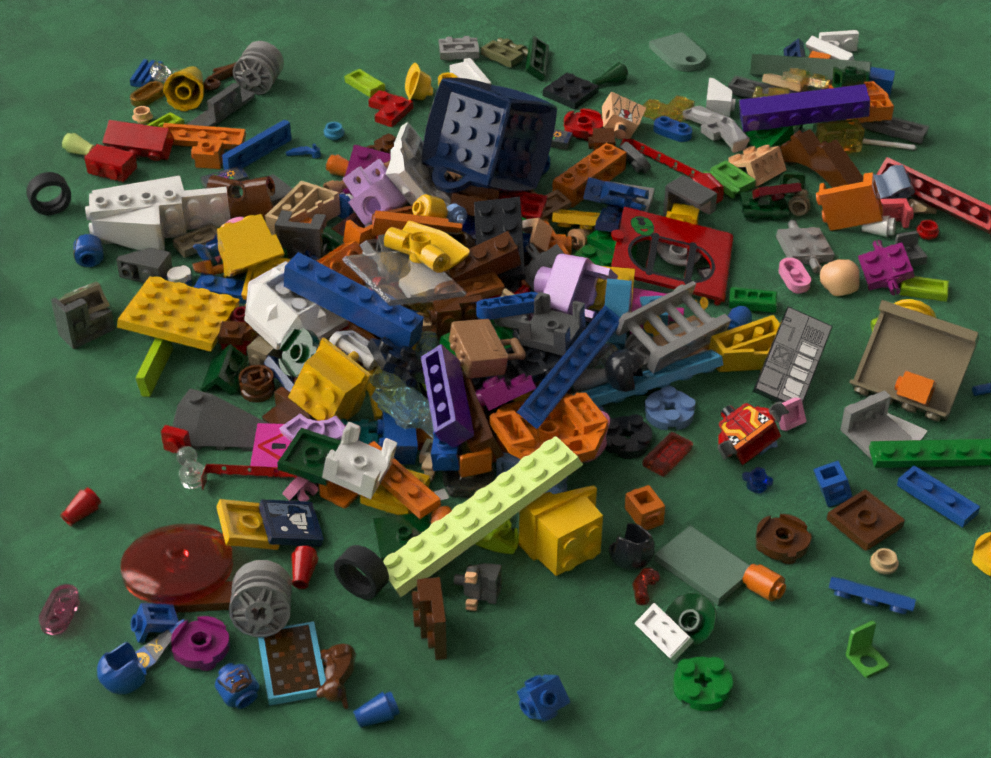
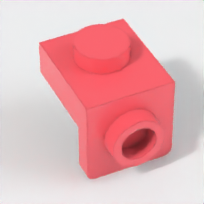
(898, 209)

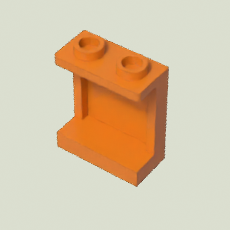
(851, 204)

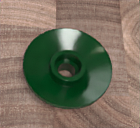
(690, 608)

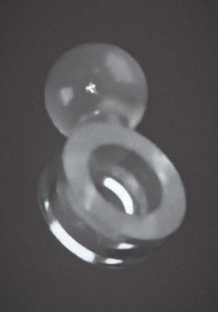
(160, 72)
(187, 458)

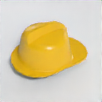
(418, 83)

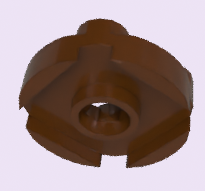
(787, 549)

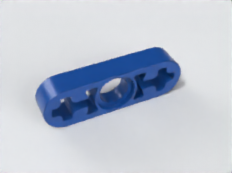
(506, 306)

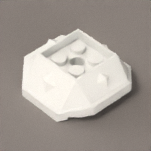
(407, 170)
(277, 310)

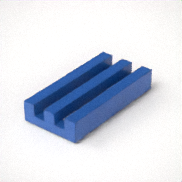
(142, 73)

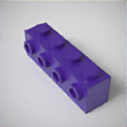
(447, 396)

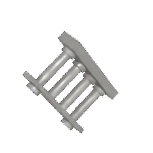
(677, 346)

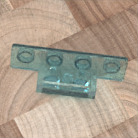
(403, 403)

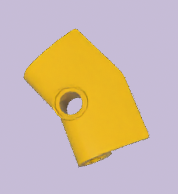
(426, 246)

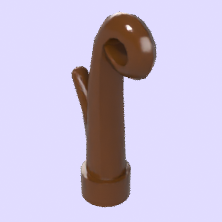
(213, 81)

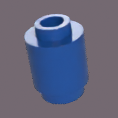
(739, 316)

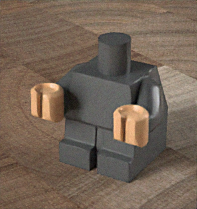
(480, 583)

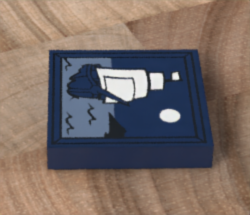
(290, 523)

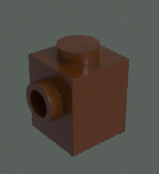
(600, 137)

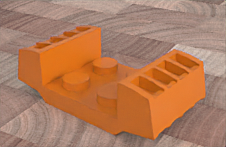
(880, 105)

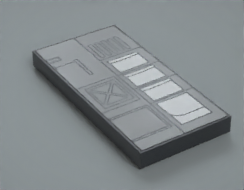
(792, 357)

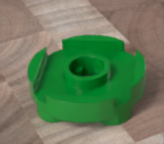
(705, 669)

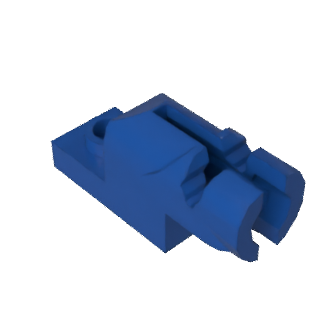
(614, 194)

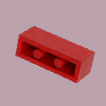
(139, 139)

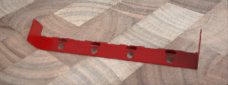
(663, 159)
(242, 470)

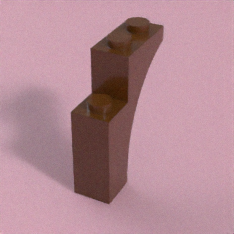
(824, 158)

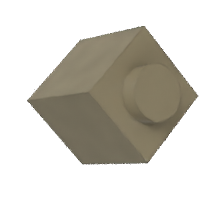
(259, 350)

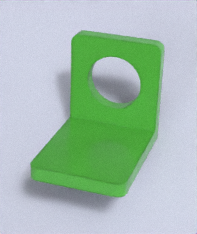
(860, 646)

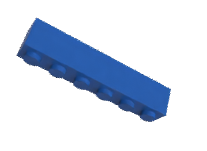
(352, 301)

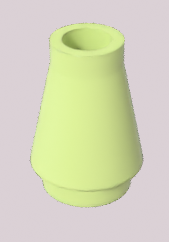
(75, 144)

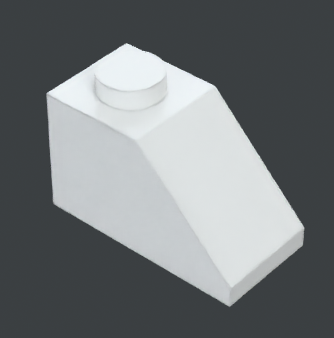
(719, 98)

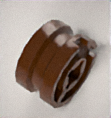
(256, 383)

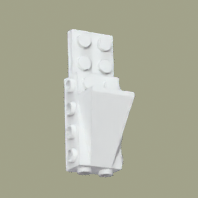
(149, 215)

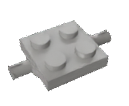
(805, 245)

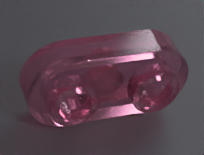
(56, 613)

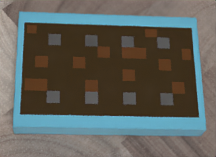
(292, 663)

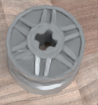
(258, 67)
(260, 598)

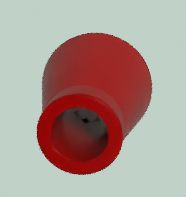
(82, 505)
(303, 565)

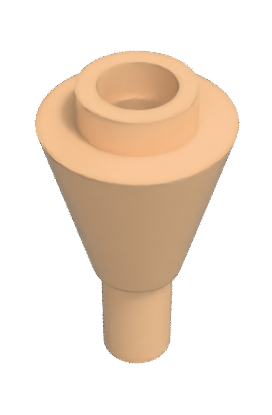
(579, 237)

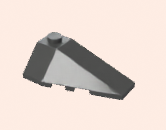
(215, 422)

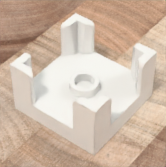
(358, 464)

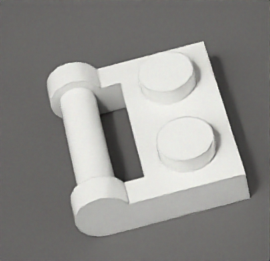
(352, 341)

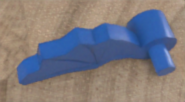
(315, 151)

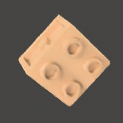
(760, 163)

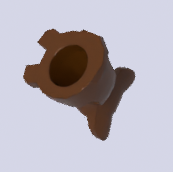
(339, 667)

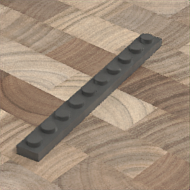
(895, 128)

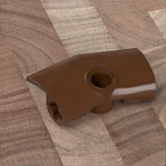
(255, 195)

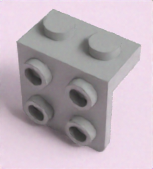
(869, 422)

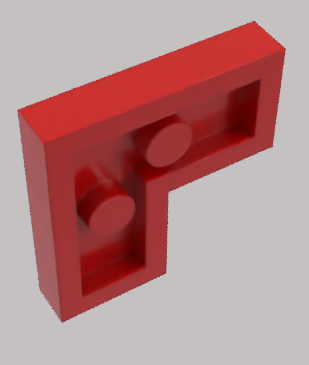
(391, 107)

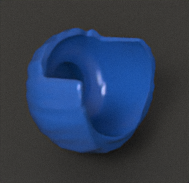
(121, 670)

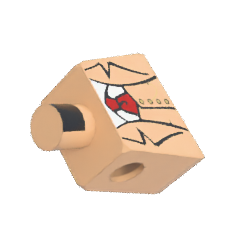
(621, 115)

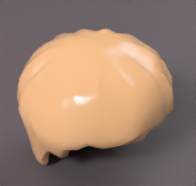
(840, 277)

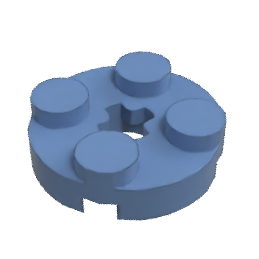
(669, 398)

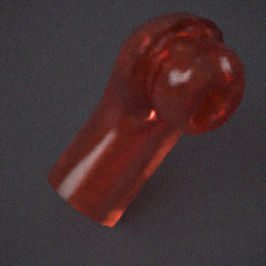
(641, 582)

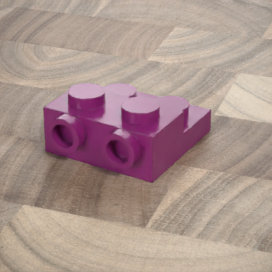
(497, 392)

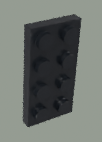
(497, 217)

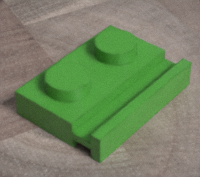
(732, 178)

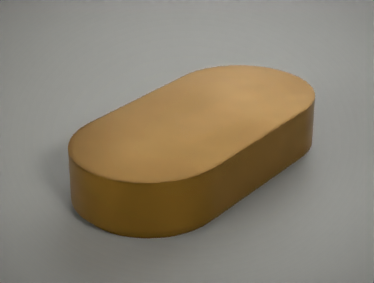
(147, 94)

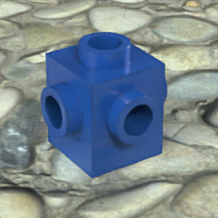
(542, 697)

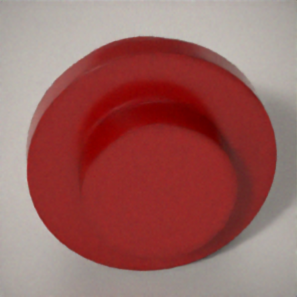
(928, 229)

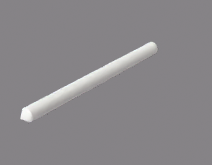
(889, 144)

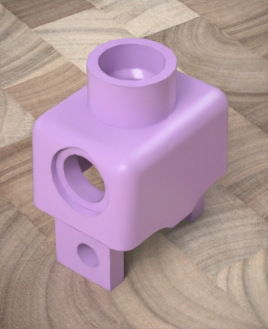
(373, 192)
(571, 280)

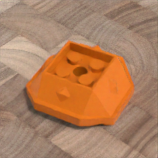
(573, 421)

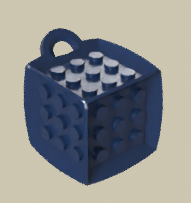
(487, 136)

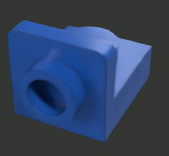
(152, 618)

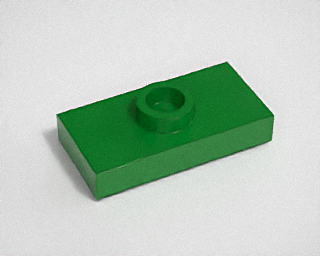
(753, 299)

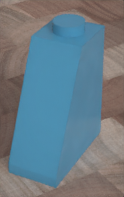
(618, 299)

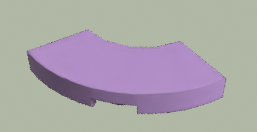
(332, 427)

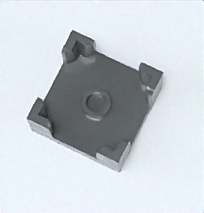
(301, 236)
(551, 329)

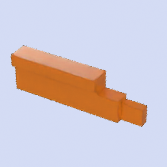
(385, 220)

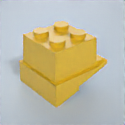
(246, 245)
(331, 383)
(562, 529)

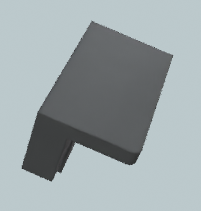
(688, 192)
(76, 324)

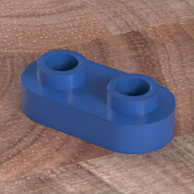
(672, 129)

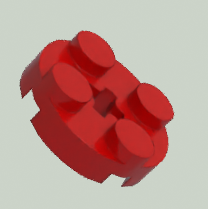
(582, 123)

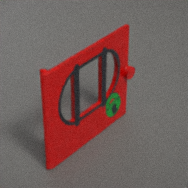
(709, 242)

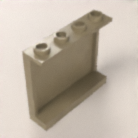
(920, 346)

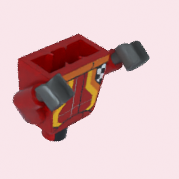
(748, 430)

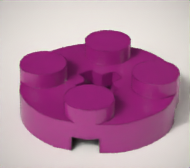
(205, 655)

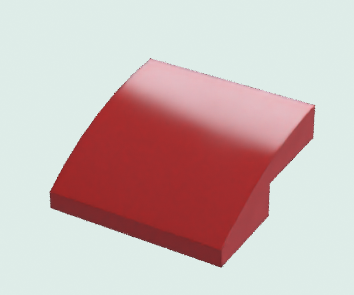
(532, 204)

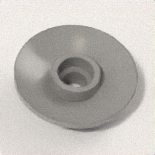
(674, 254)

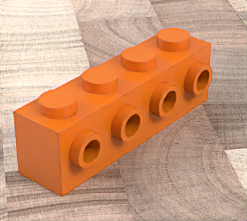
(601, 164)

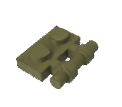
(504, 52)

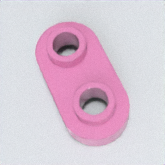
(794, 275)

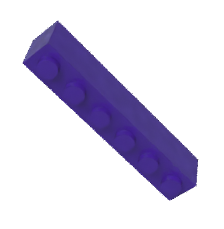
(804, 108)

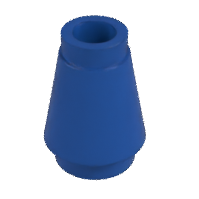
(377, 710)

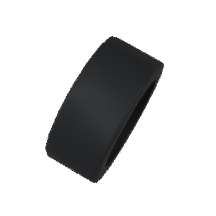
(50, 207)
(353, 580)

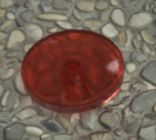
(176, 564)

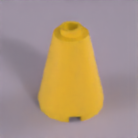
(184, 89)

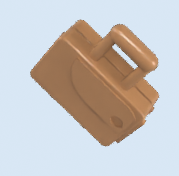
(480, 348)

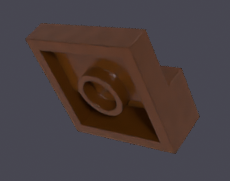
(450, 311)
(430, 615)

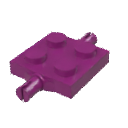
(886, 266)

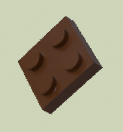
(865, 519)

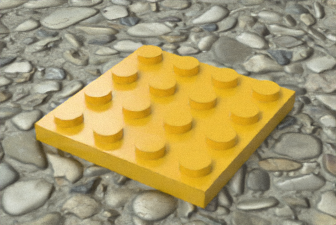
(178, 313)

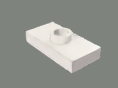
(664, 632)

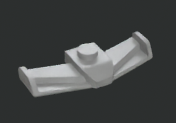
(718, 126)

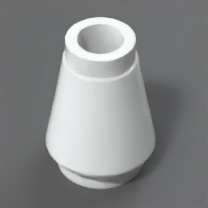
(882, 228)

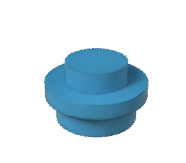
(334, 131)

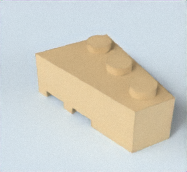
(304, 202)

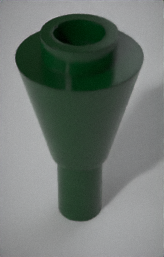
(614, 74)

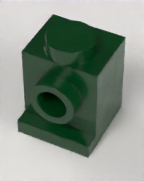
(847, 77)

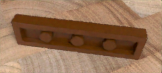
(483, 433)

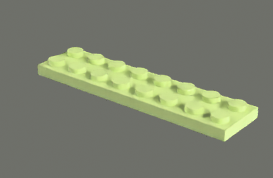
(480, 514)

